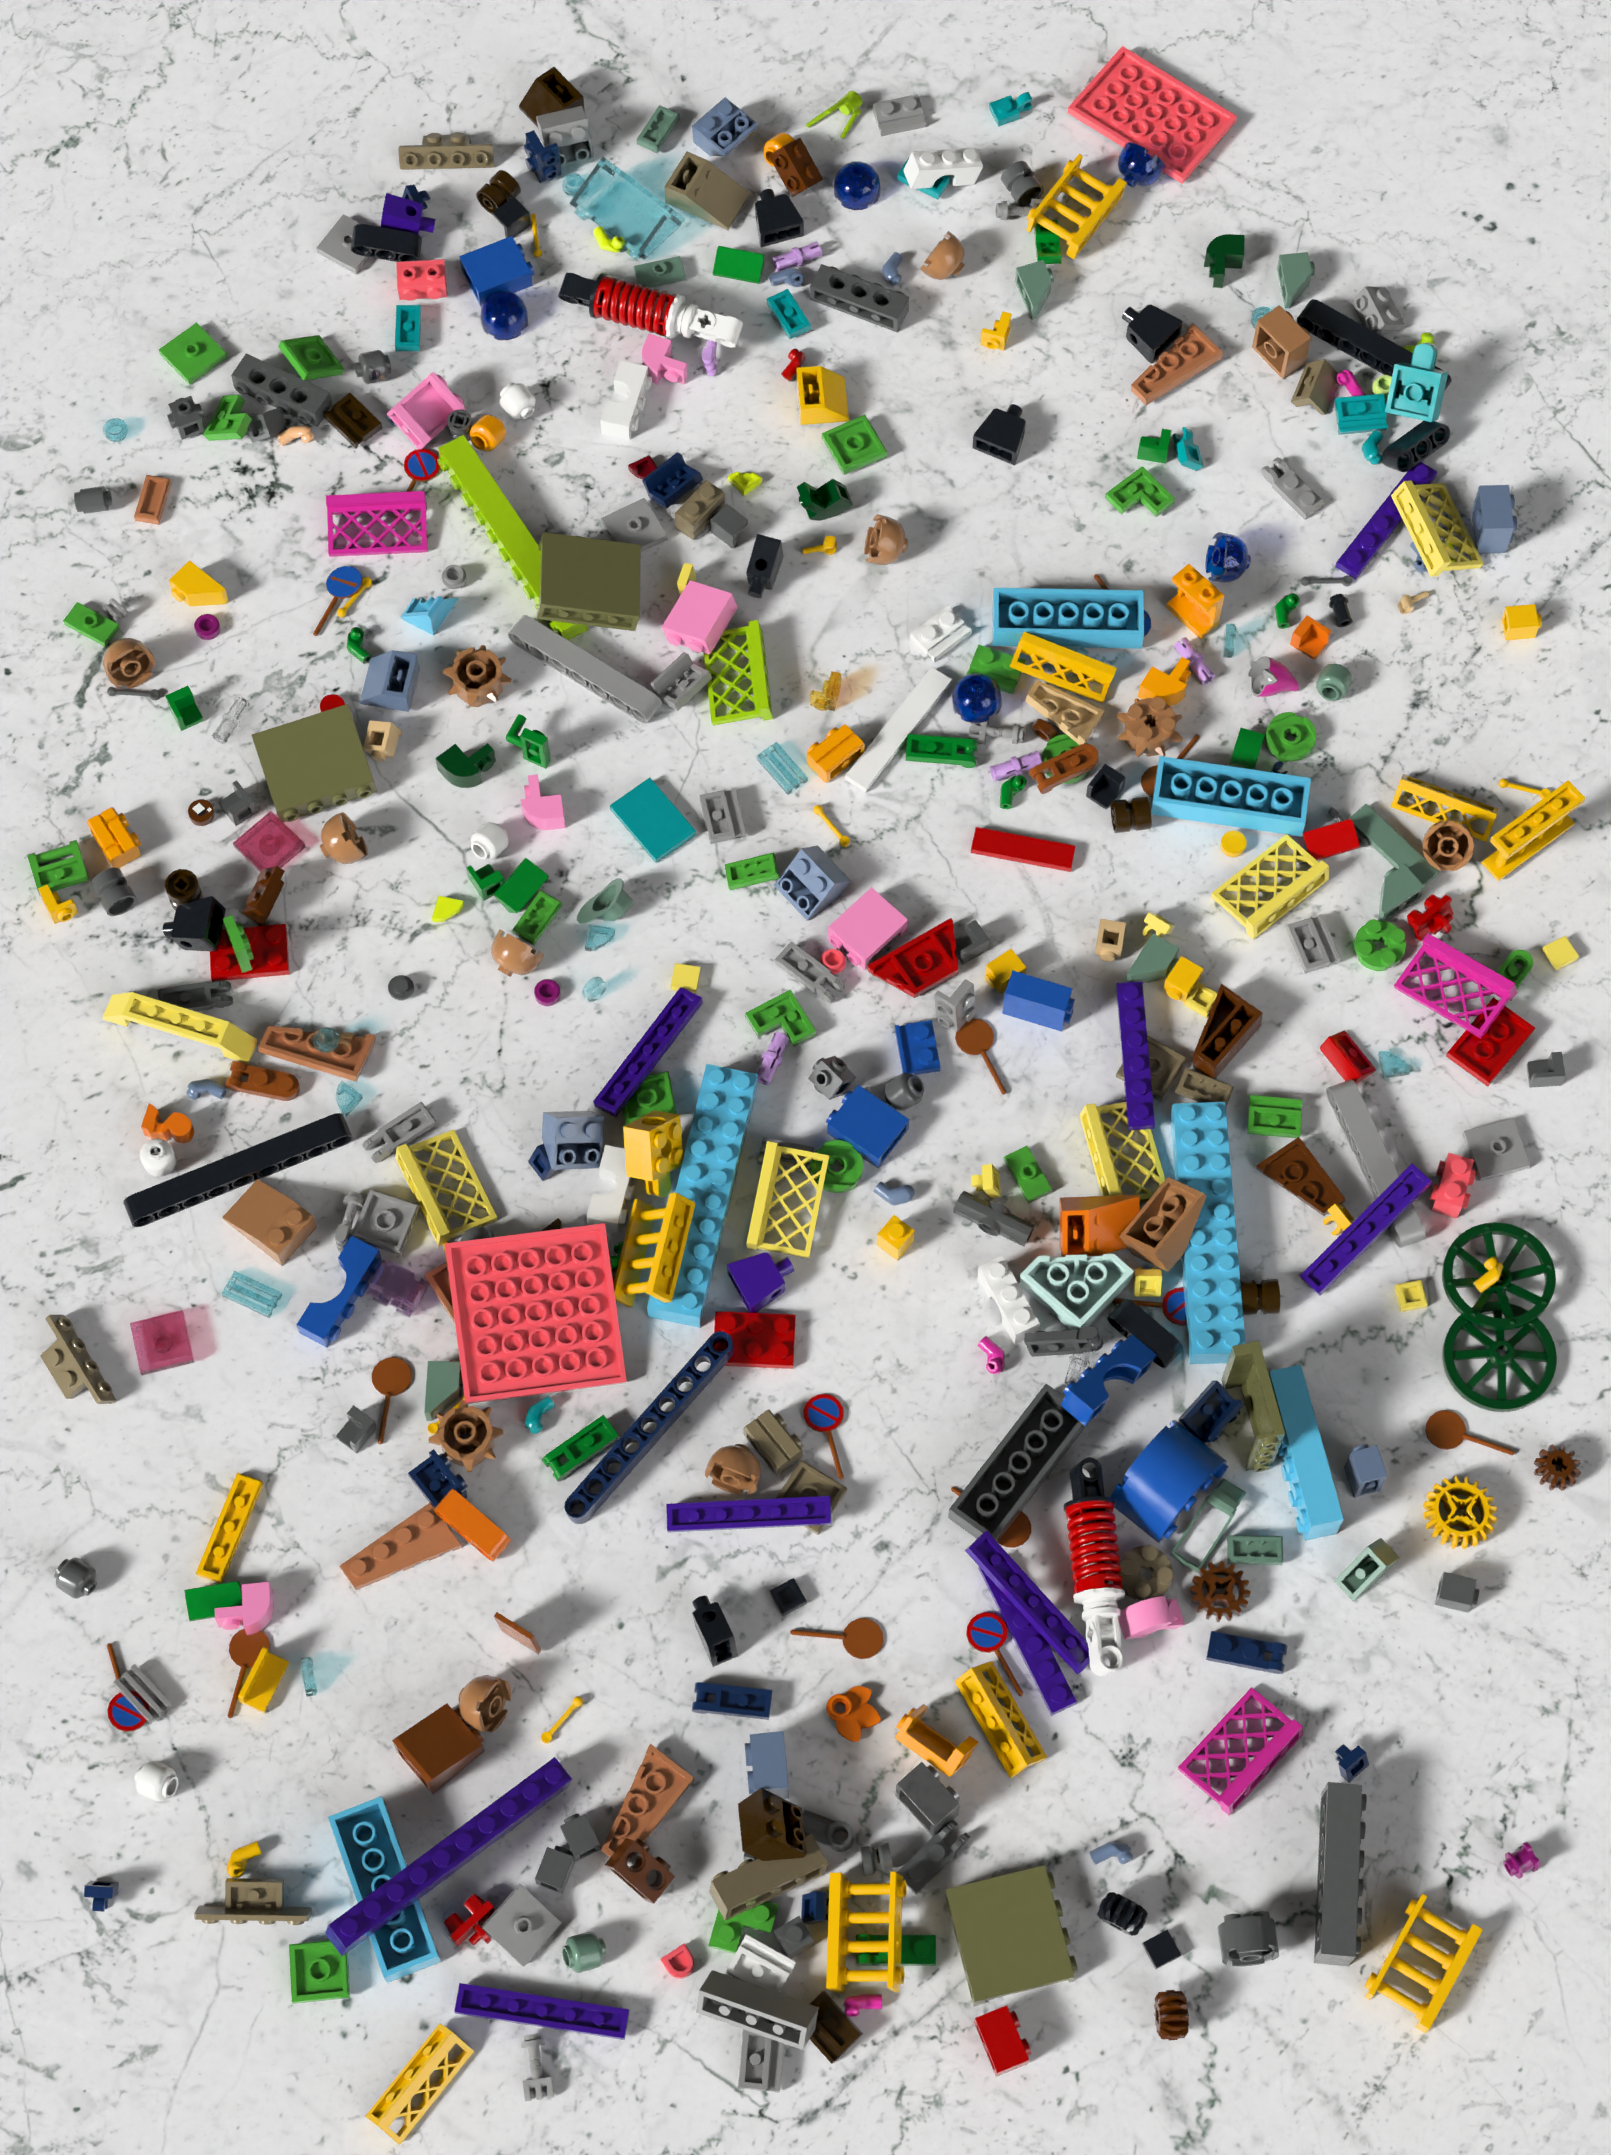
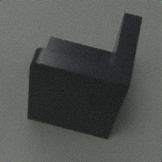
(513, 217)
(1105, 786)

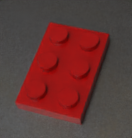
(268, 948)
(1489, 1055)
(758, 1338)

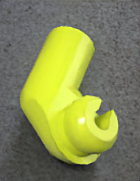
(613, 245)

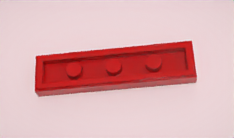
(1023, 849)

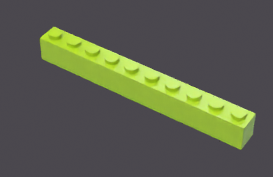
(500, 521)

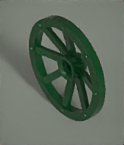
(1473, 1314)
(1500, 1363)

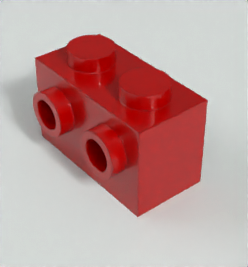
(1002, 2041)

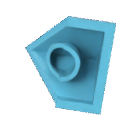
(428, 614)

